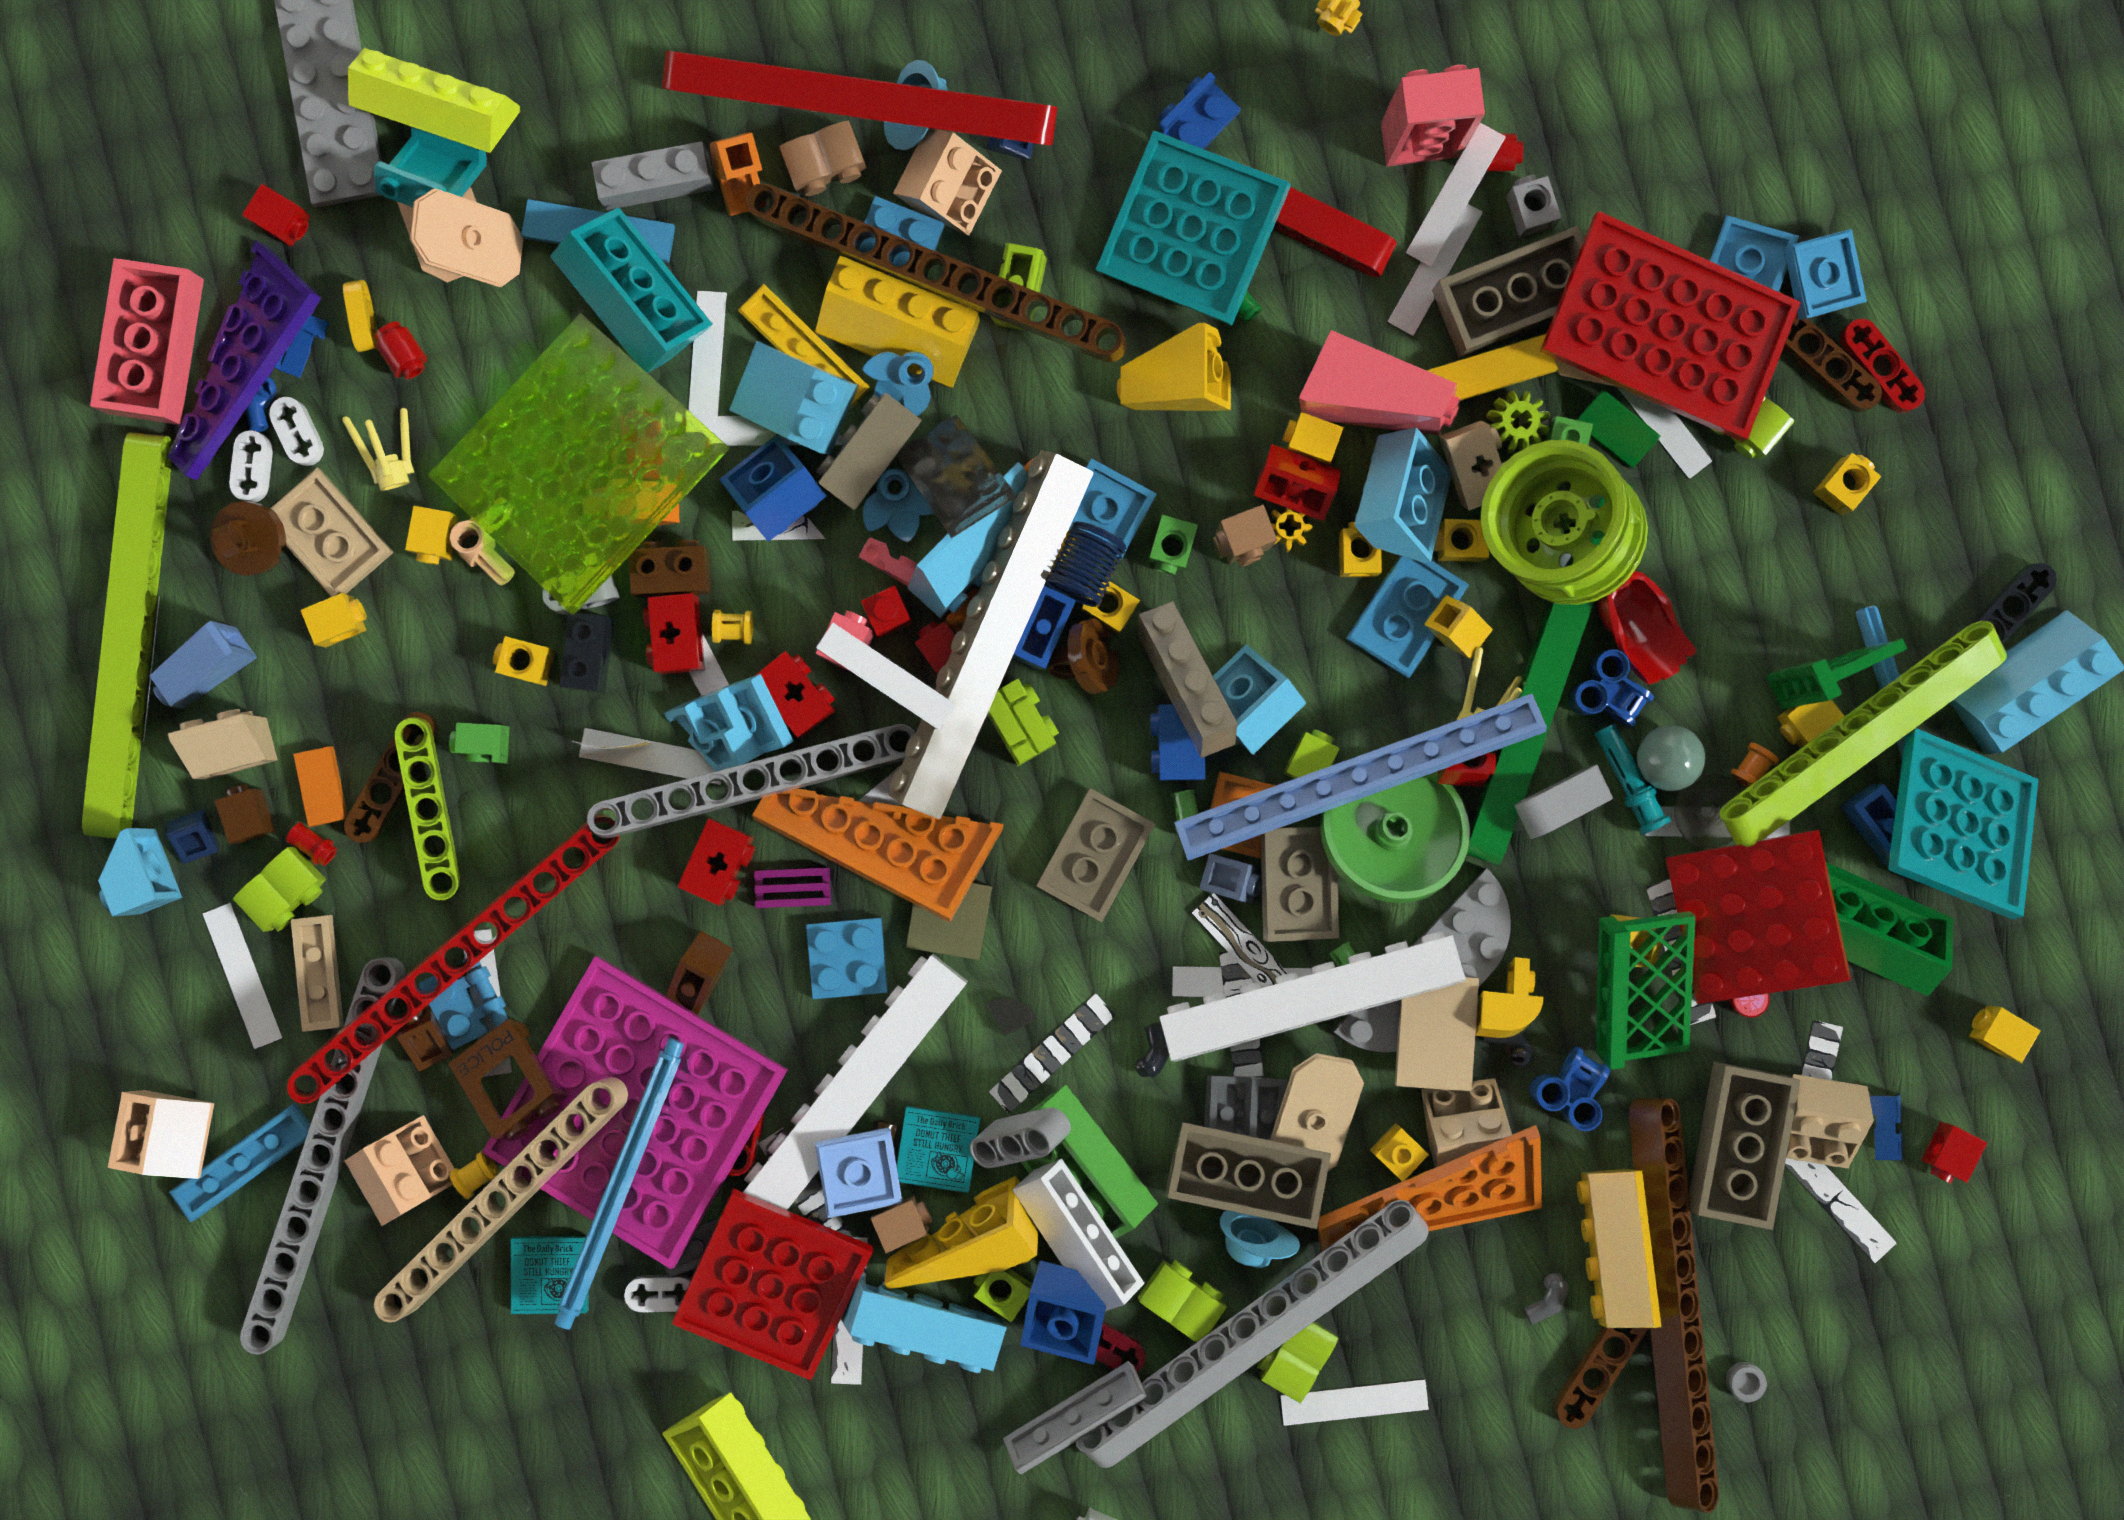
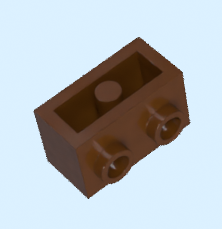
(670, 569)

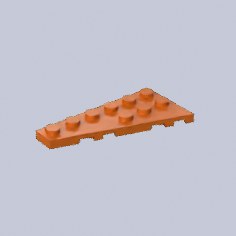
(887, 844)
(1469, 1189)

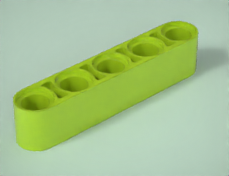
(422, 826)

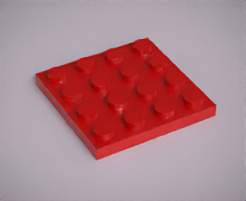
(1760, 917)
(772, 1284)

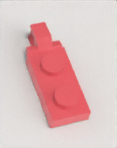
(877, 554)

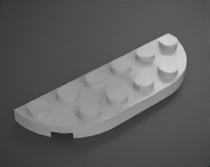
(1481, 933)

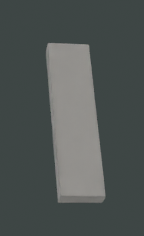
(1074, 1417)

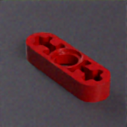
(1898, 366)

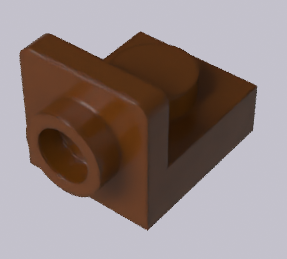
(424, 1040)

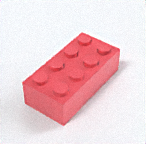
(1432, 115)
(147, 341)

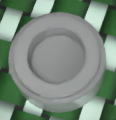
(1746, 1382)

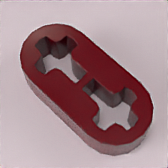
(1121, 1340)

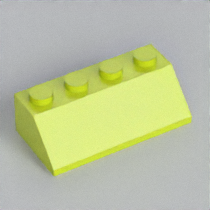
(429, 100)
(732, 1464)

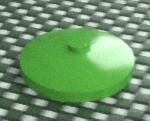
(1399, 840)

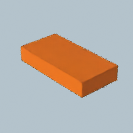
(320, 786)

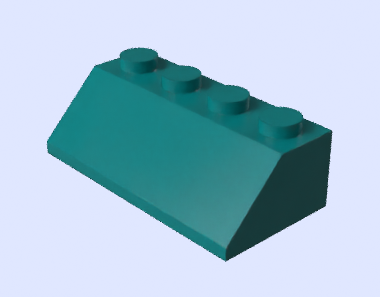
(630, 289)

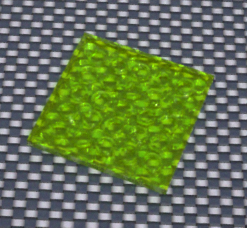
(578, 463)

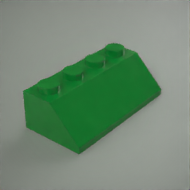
(1892, 932)

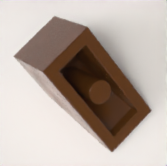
(699, 972)

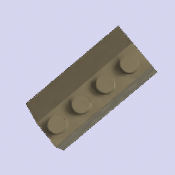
(1248, 1175)

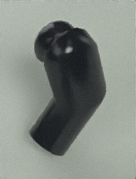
(1515, 1047)

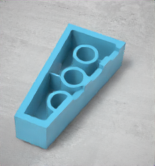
(923, 1327)

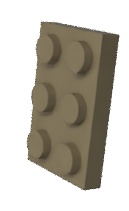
(1095, 855)
(1297, 886)

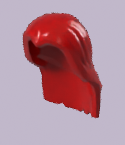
(1645, 628)

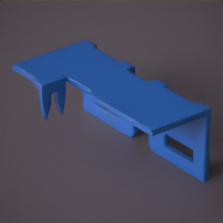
(300, 348)
(1886, 1139)

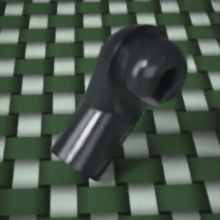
(1157, 1055)

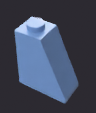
(201, 664)

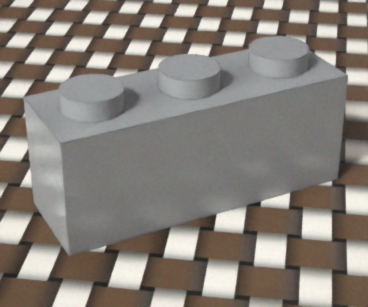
(653, 175)

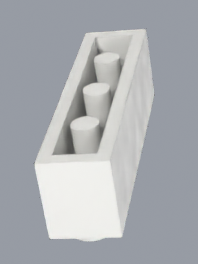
(1078, 1232)

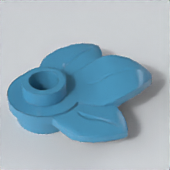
(897, 381)
(897, 511)

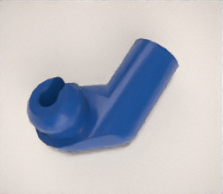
(256, 410)

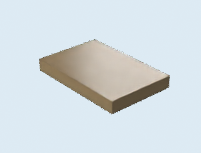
(329, 534)
(1438, 1038)

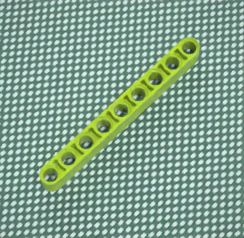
(1863, 734)

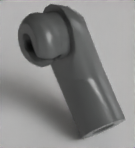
(1553, 1299)

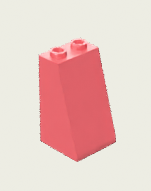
(1376, 390)

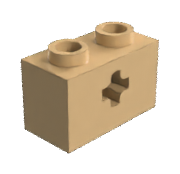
(1461, 450)

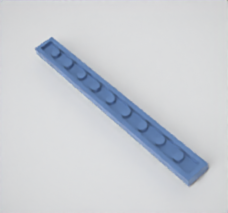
(1360, 776)

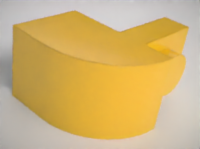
(1509, 1012)

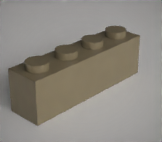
(1187, 679)

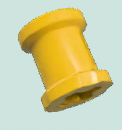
(732, 626)
(474, 1175)

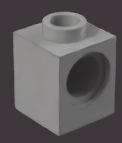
(1528, 221)

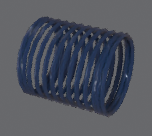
(1088, 548)

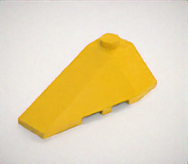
(979, 1241)

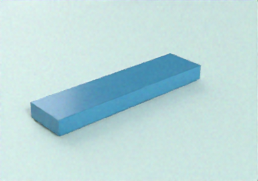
(553, 222)
(242, 1162)

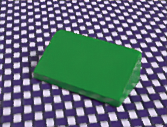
(1619, 429)

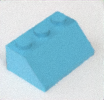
(1404, 495)

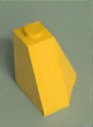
(1179, 375)

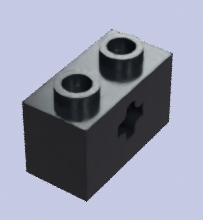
(586, 652)

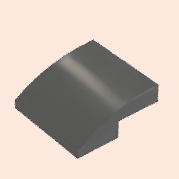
(1243, 1104)

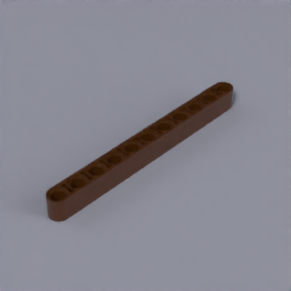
(920, 261)
(1679, 1340)

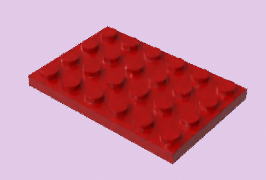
(1670, 326)

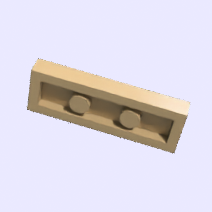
(317, 973)

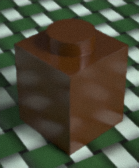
(244, 814)

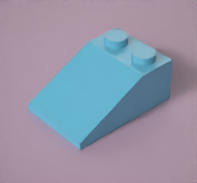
(793, 398)

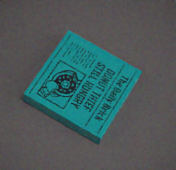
(937, 1149)
(542, 1271)

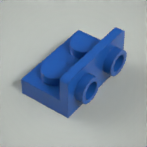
(1200, 114)

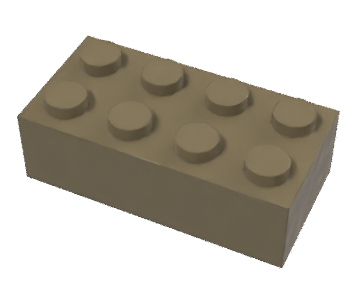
(1507, 292)
(1743, 1145)

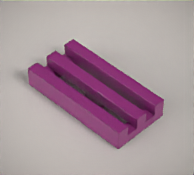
(760, 888)

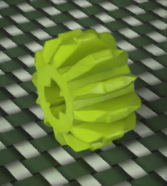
(1514, 408)

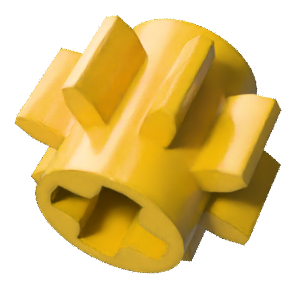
(1338, 15)
(1296, 521)

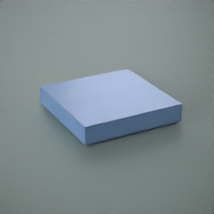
(858, 1172)

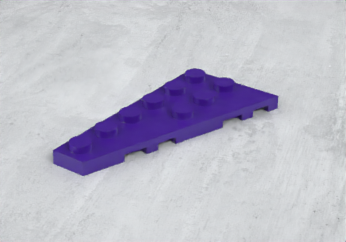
(243, 355)

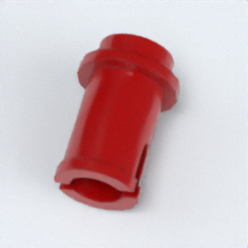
(311, 844)

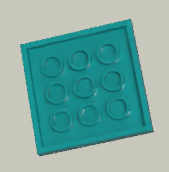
(1193, 227)
(1963, 824)

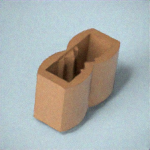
(823, 158)

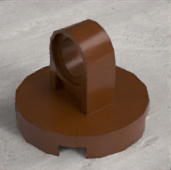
(247, 538)
(1086, 657)

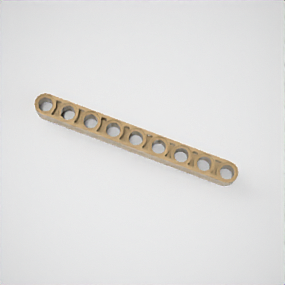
(485, 1208)

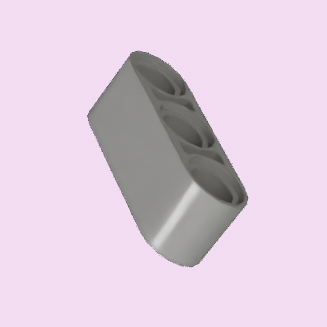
(1563, 801)
(1020, 1137)

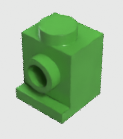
(480, 741)

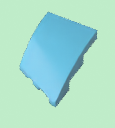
(733, 723)

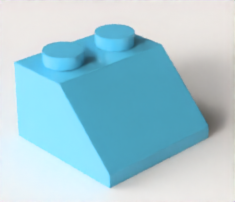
(1257, 697)
(137, 874)

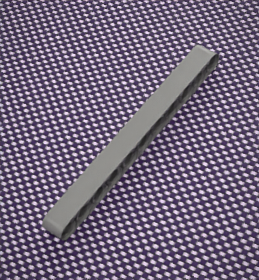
(323, 1174)
(1259, 1330)

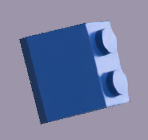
(773, 487)
(1063, 1314)

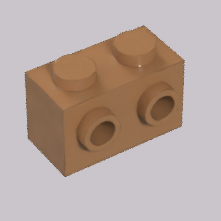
(1244, 536)

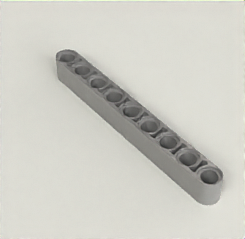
(734, 776)

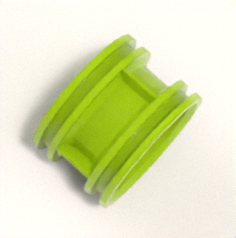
(1534, 478)

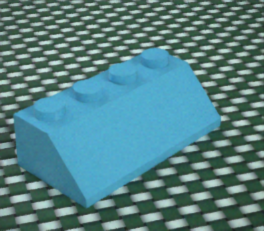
(959, 561)
(2036, 682)

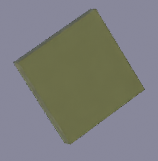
(962, 935)

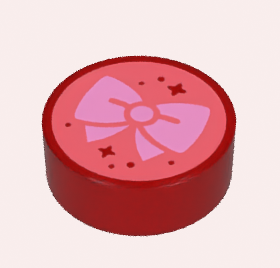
(1750, 1006)

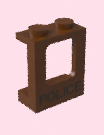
(487, 1053)

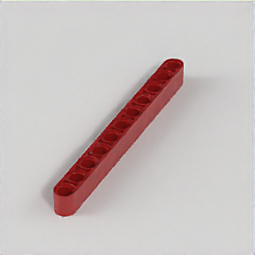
(860, 98)
(445, 973)

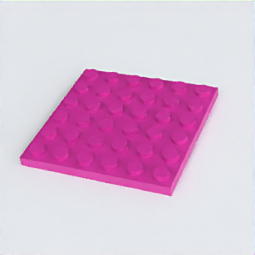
(711, 1109)

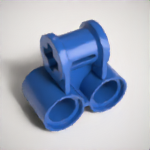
(1616, 695)
(1573, 1089)

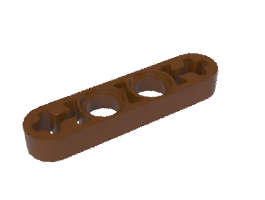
(1816, 365)
(385, 774)
(1610, 1368)

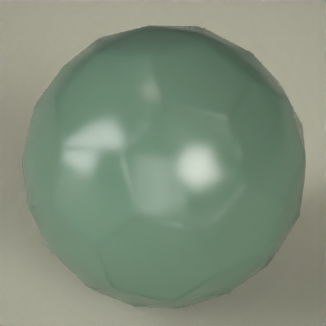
(1671, 757)

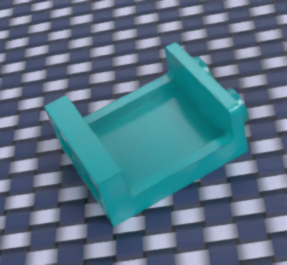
(426, 164)

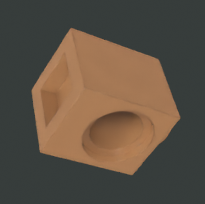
(901, 1223)

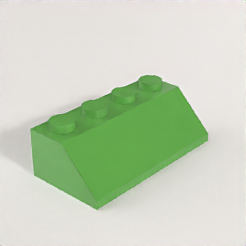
(1097, 1167)

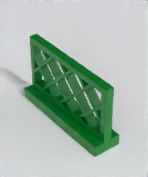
(1818, 679)
(1614, 985)

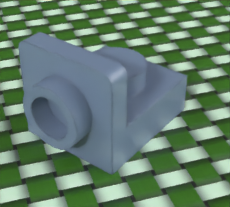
(1231, 879)

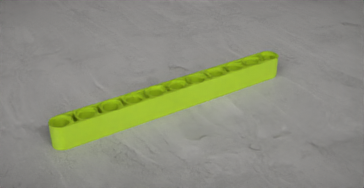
(127, 635)

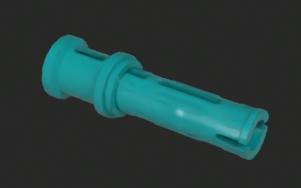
(1638, 795)

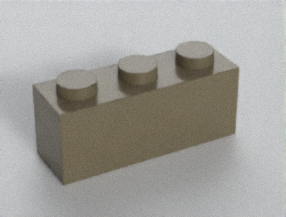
(867, 449)

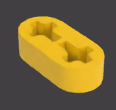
(360, 315)

